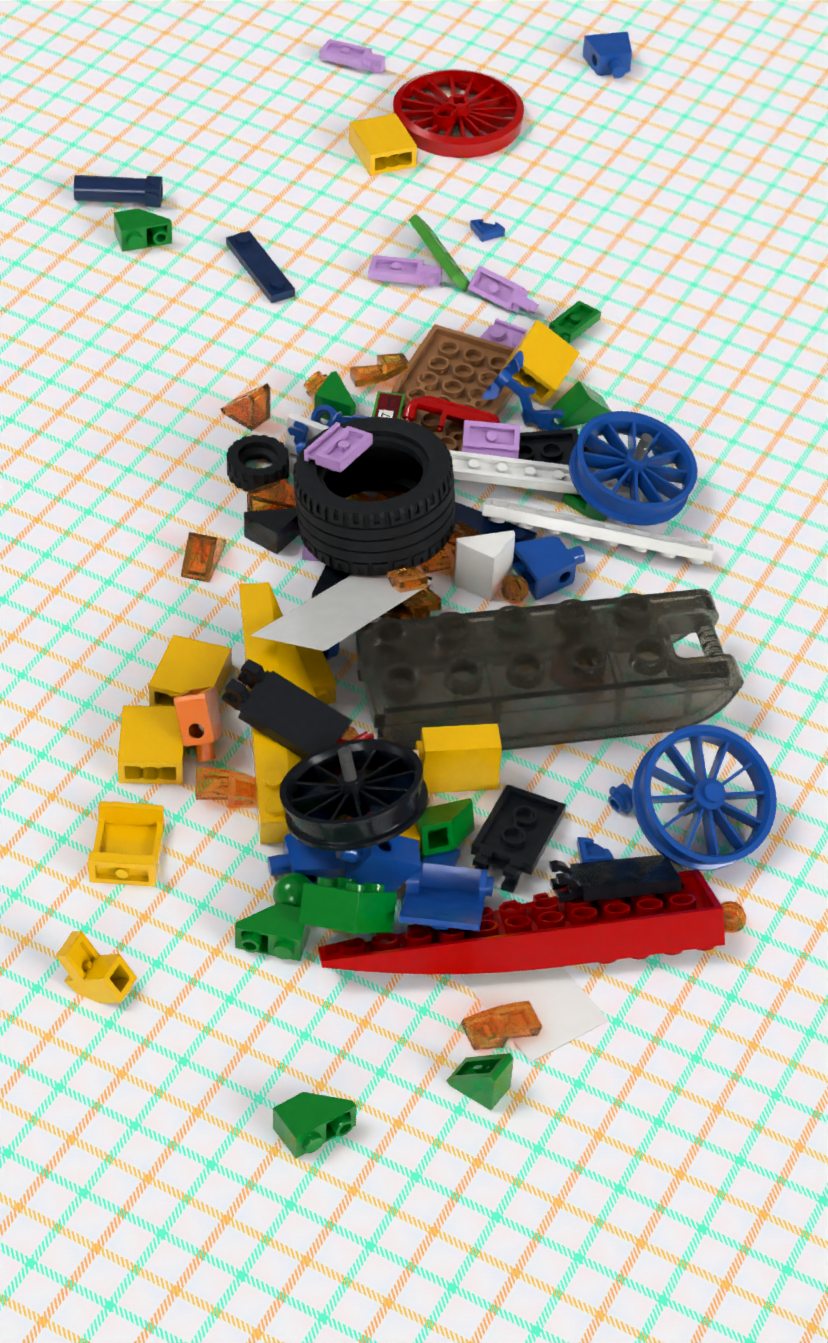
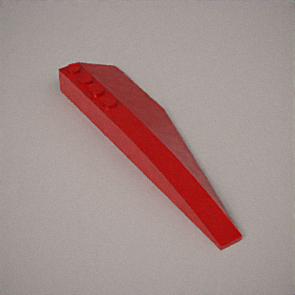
(546, 935)

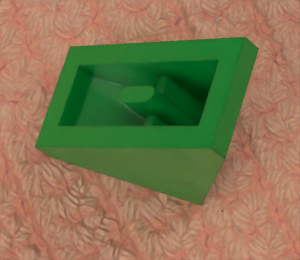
(336, 395)
(580, 405)
(483, 1078)

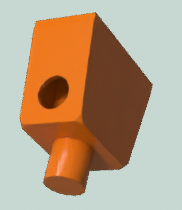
(199, 708)

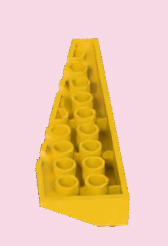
(269, 757)

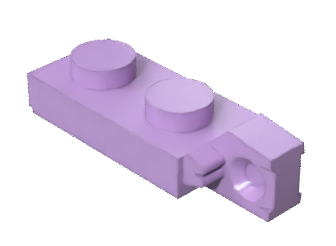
(352, 55)
(404, 270)
(501, 291)

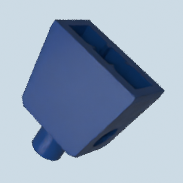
(608, 53)
(546, 564)
(306, 860)
(383, 863)

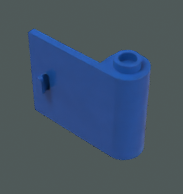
(446, 897)

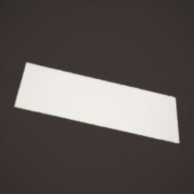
(336, 612)
(554, 995)

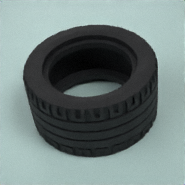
(384, 533)

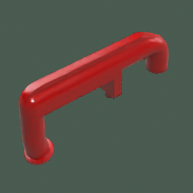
(447, 410)

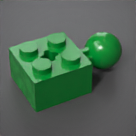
(338, 903)

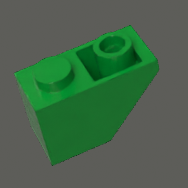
(141, 229)
(445, 826)
(273, 932)
(312, 1120)

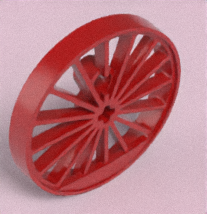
(473, 114)

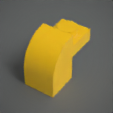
(94, 975)

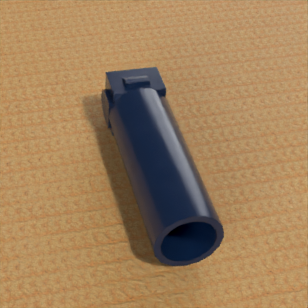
(119, 189)

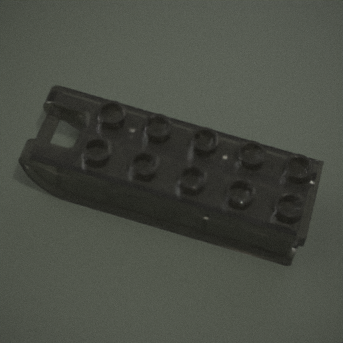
(549, 670)

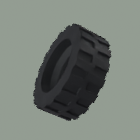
(257, 448)

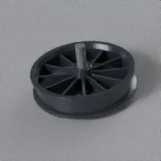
(386, 785)

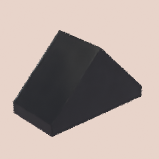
(271, 528)

